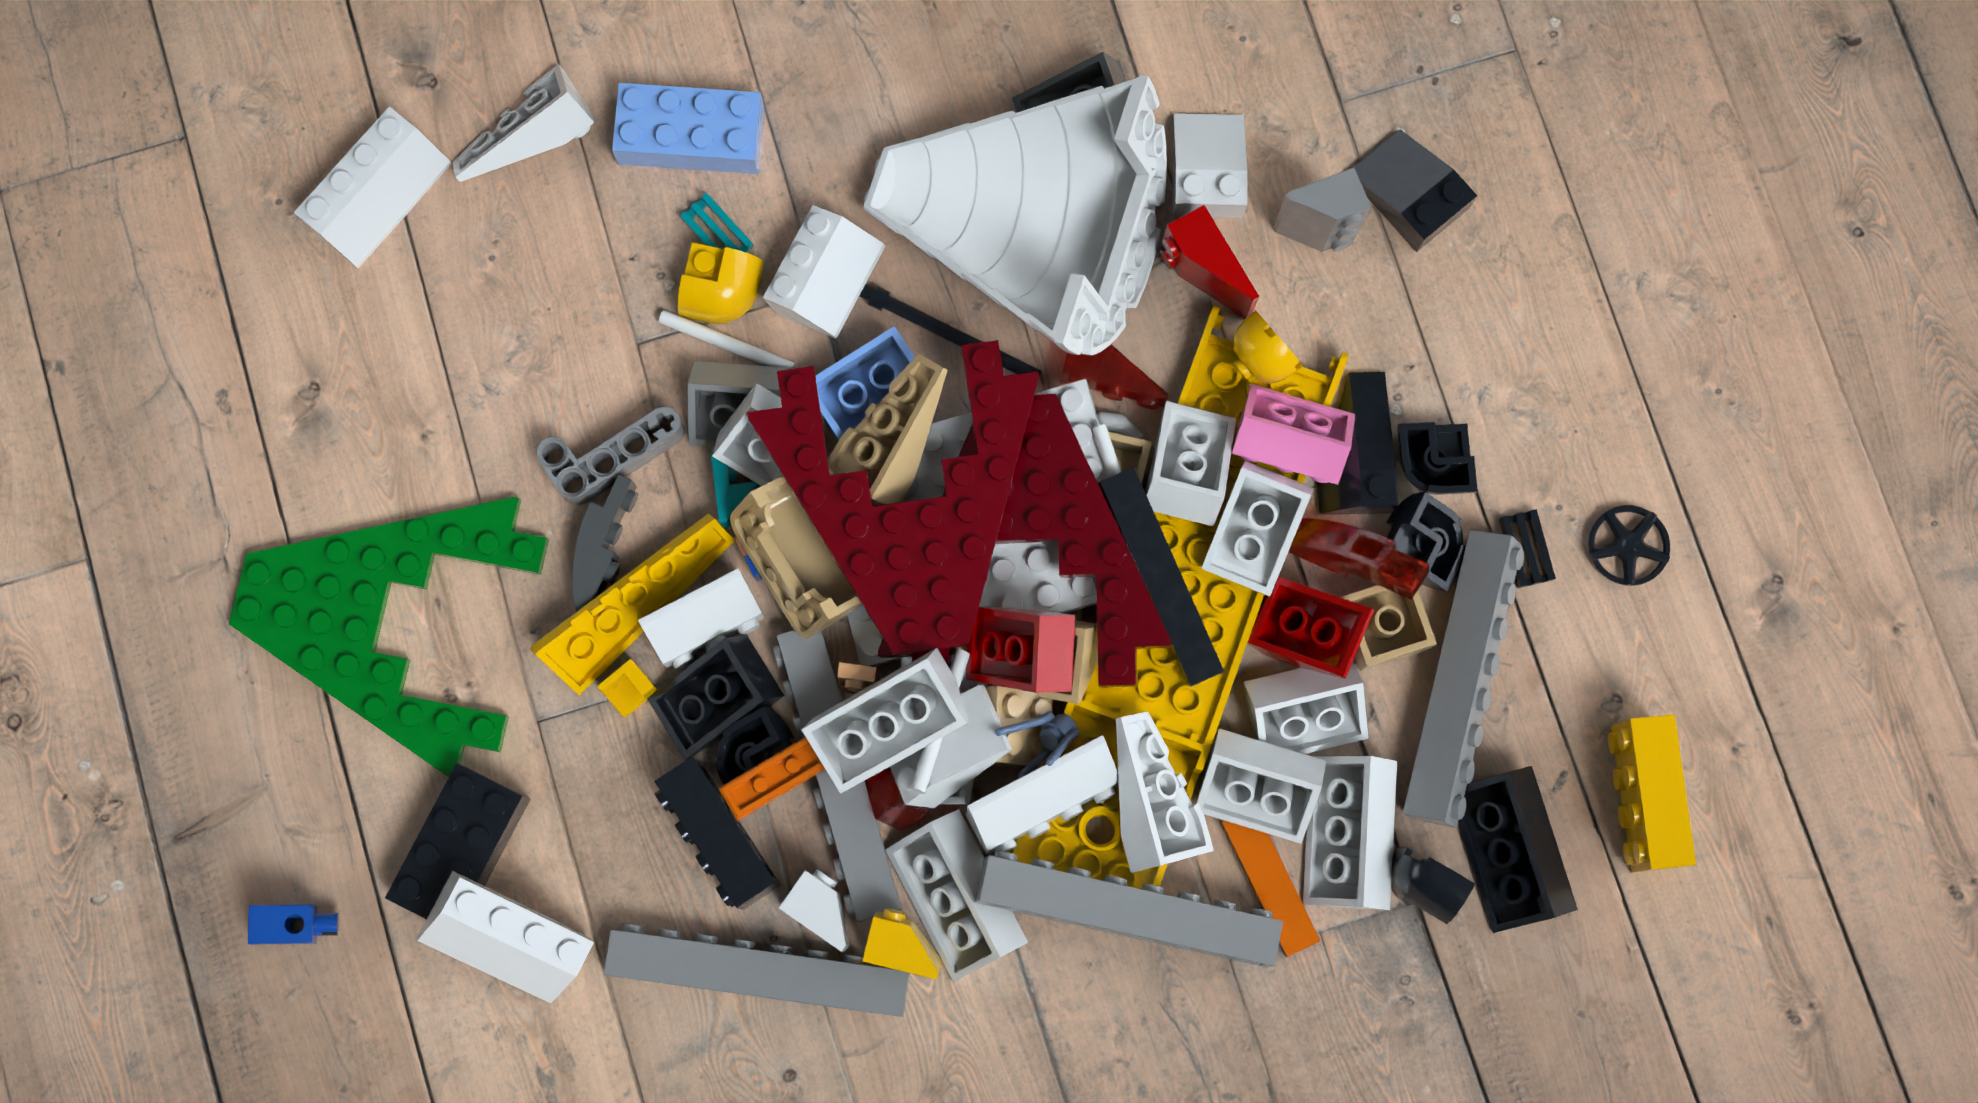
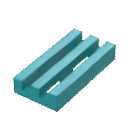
(697, 209)

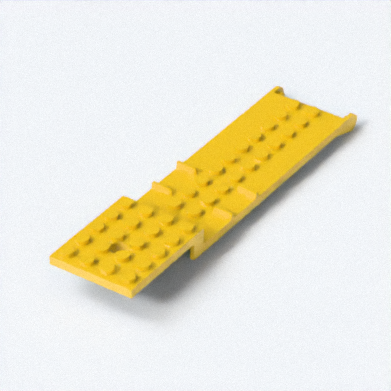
(1228, 610)

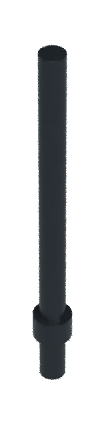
(881, 299)

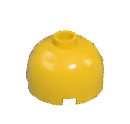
(1262, 351)

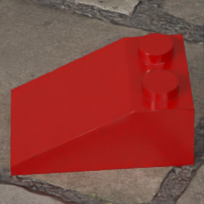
(1207, 262)
(1310, 628)
(1022, 649)

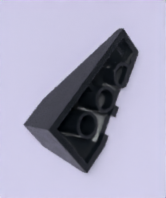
(1369, 474)

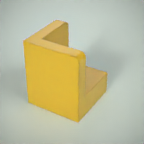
(627, 688)

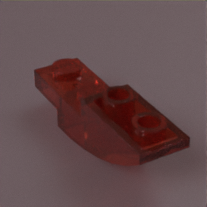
(1360, 552)

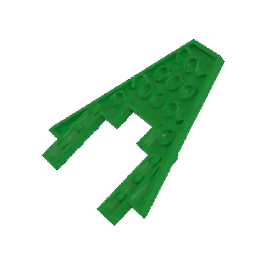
(325, 605)

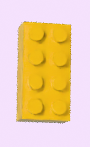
(1652, 794)

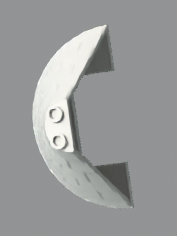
(1040, 207)

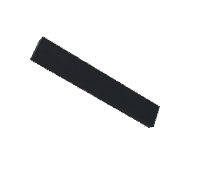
(1161, 576)

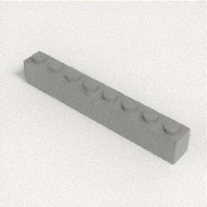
(1464, 679)
(850, 814)
(1129, 910)
(755, 972)

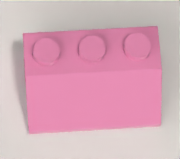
(1294, 434)

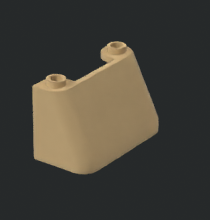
(792, 558)

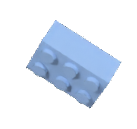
(860, 380)

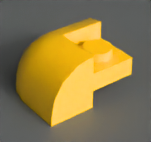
(718, 284)

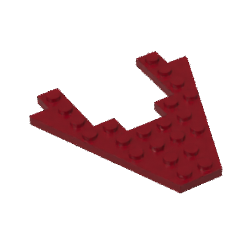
(1061, 501)
(918, 560)

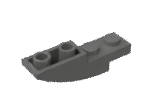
(593, 561)

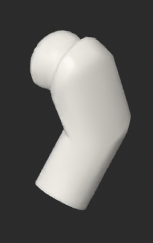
(1119, 424)

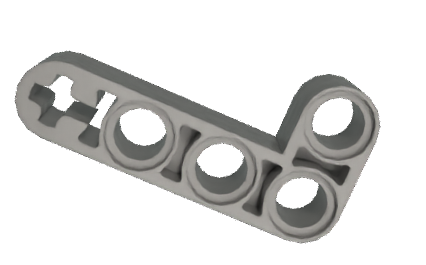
(615, 449)

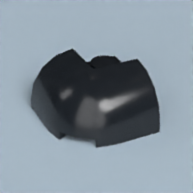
(1437, 457)
(1430, 534)
(751, 743)
(1429, 885)

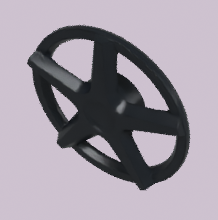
(1629, 545)

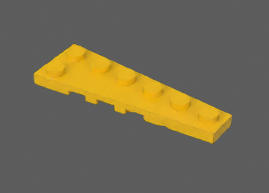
(609, 624)

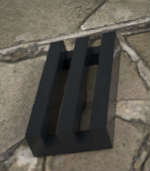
(1540, 543)

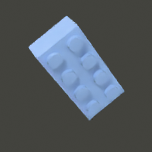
(688, 128)

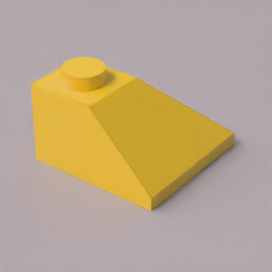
(900, 945)

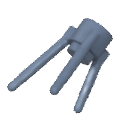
(1055, 736)

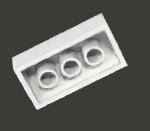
(373, 187)
(887, 721)
(1044, 796)
(1352, 835)
(942, 875)
(504, 938)

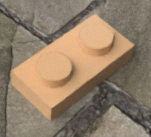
(856, 677)

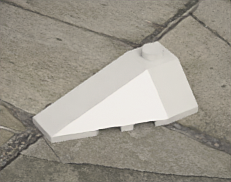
(544, 121)
(1155, 810)

